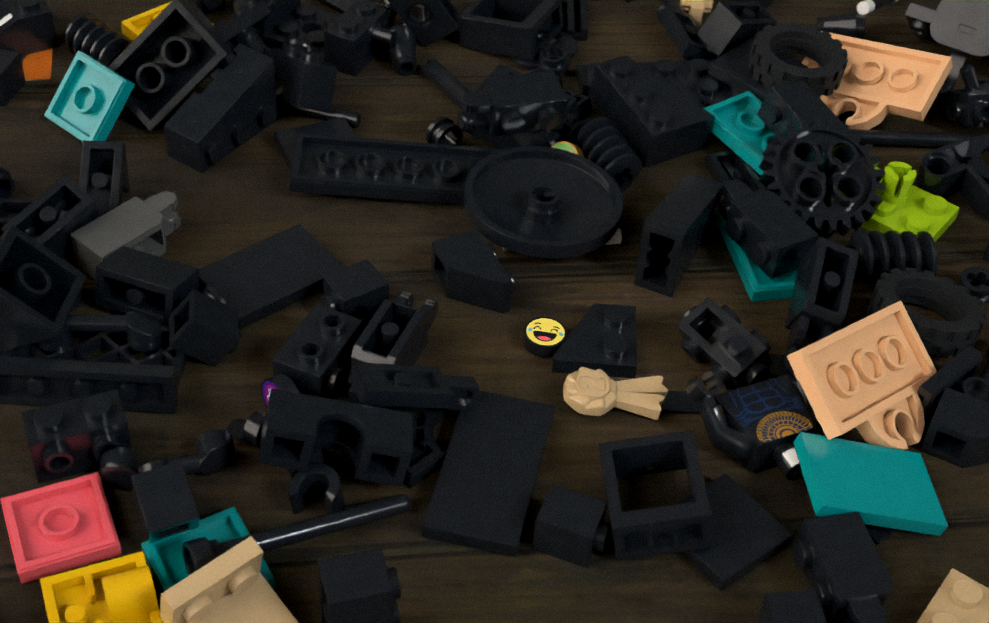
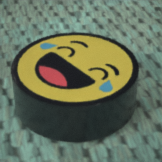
(544, 336)

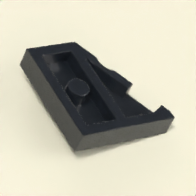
(601, 341)

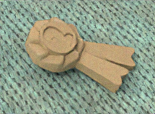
(596, 394)

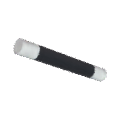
(871, 5)

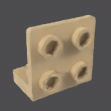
(226, 592)

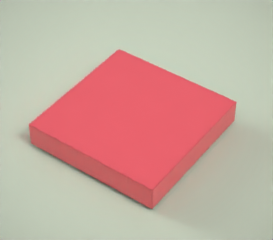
(60, 527)

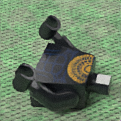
(756, 420)

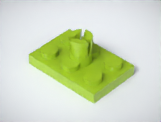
(908, 206)

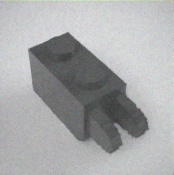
(132, 224)

